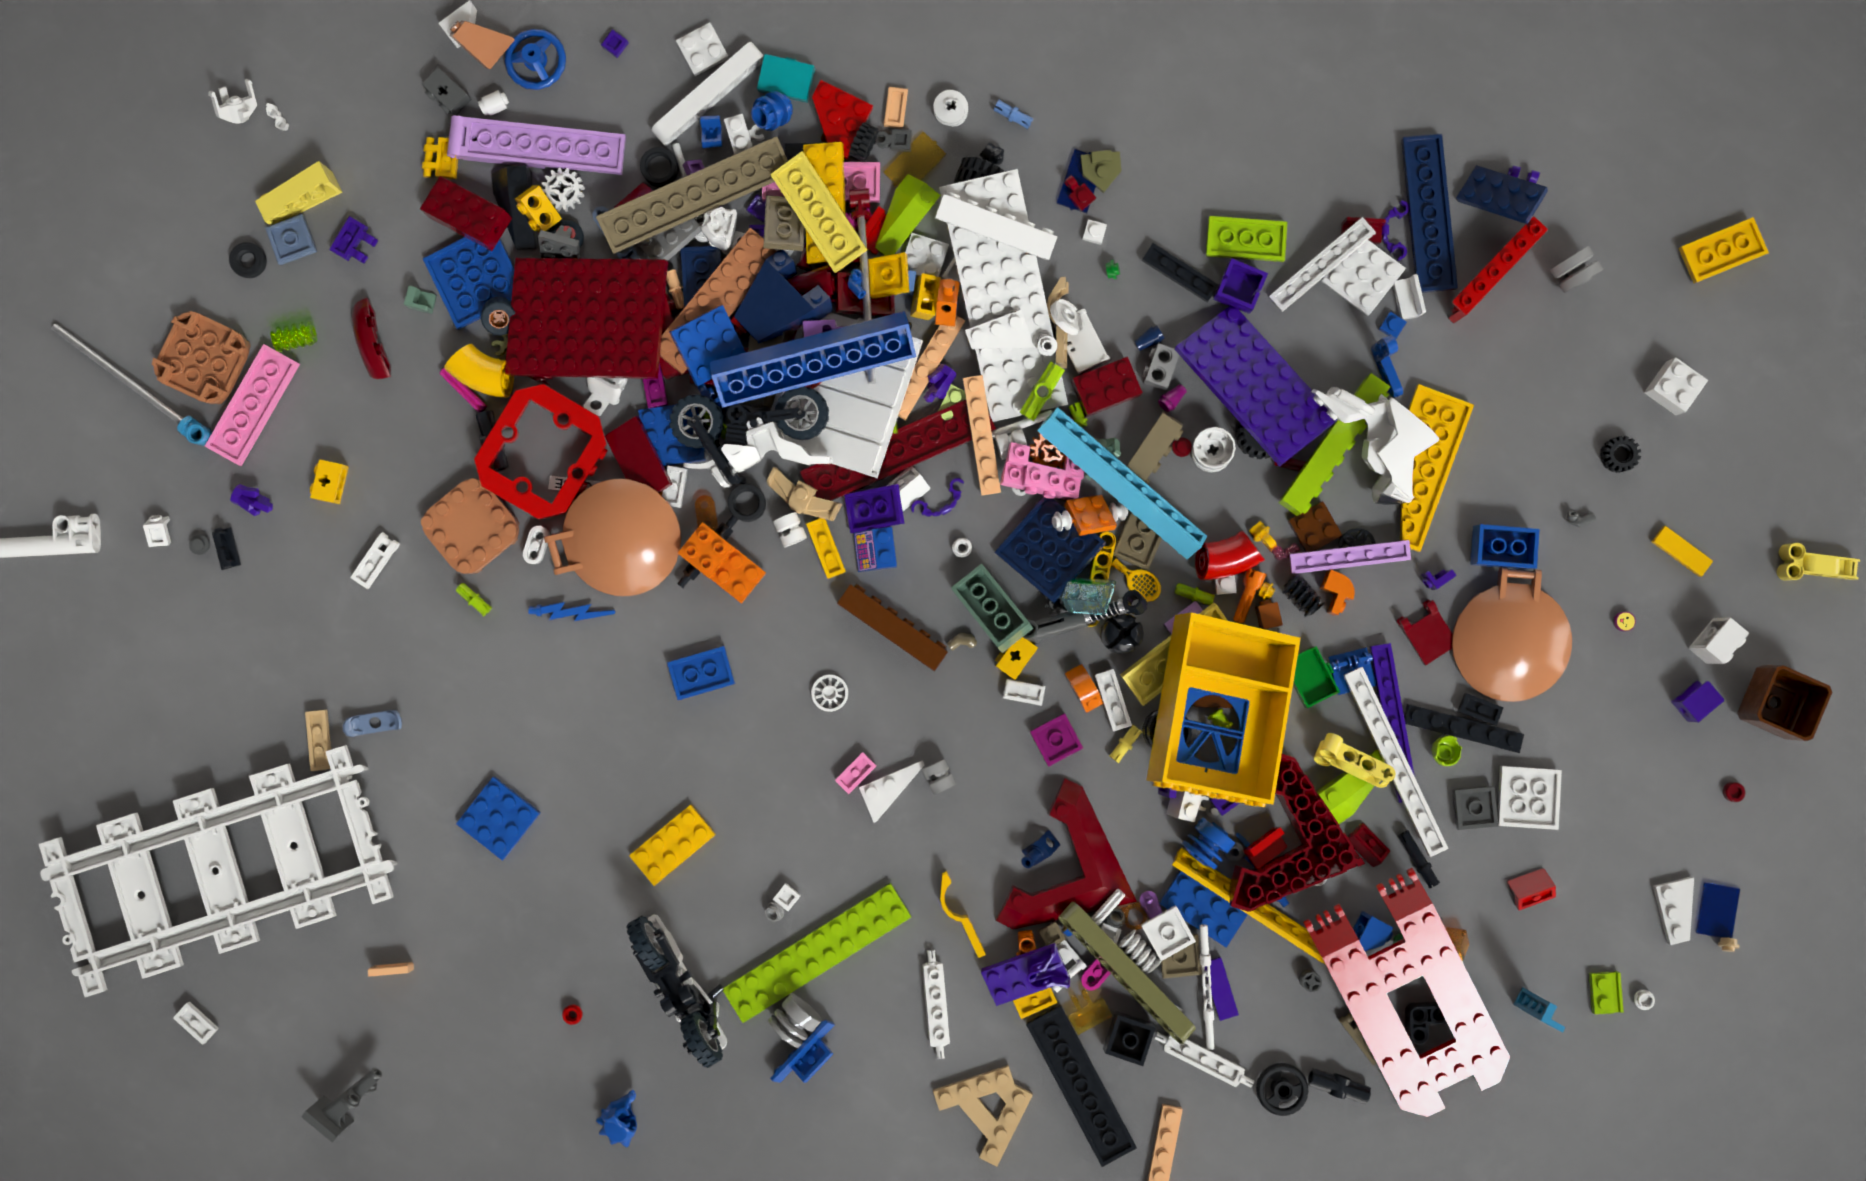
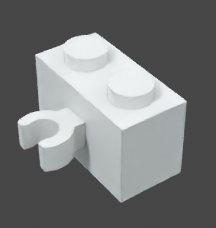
(739, 134)
(1185, 806)

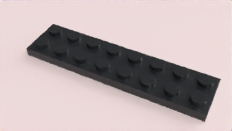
(1081, 1085)

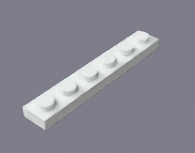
(1322, 264)

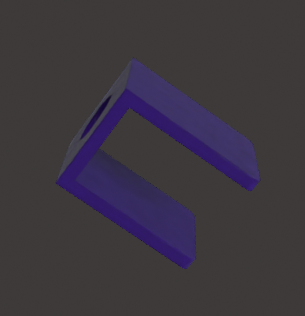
(1697, 701)

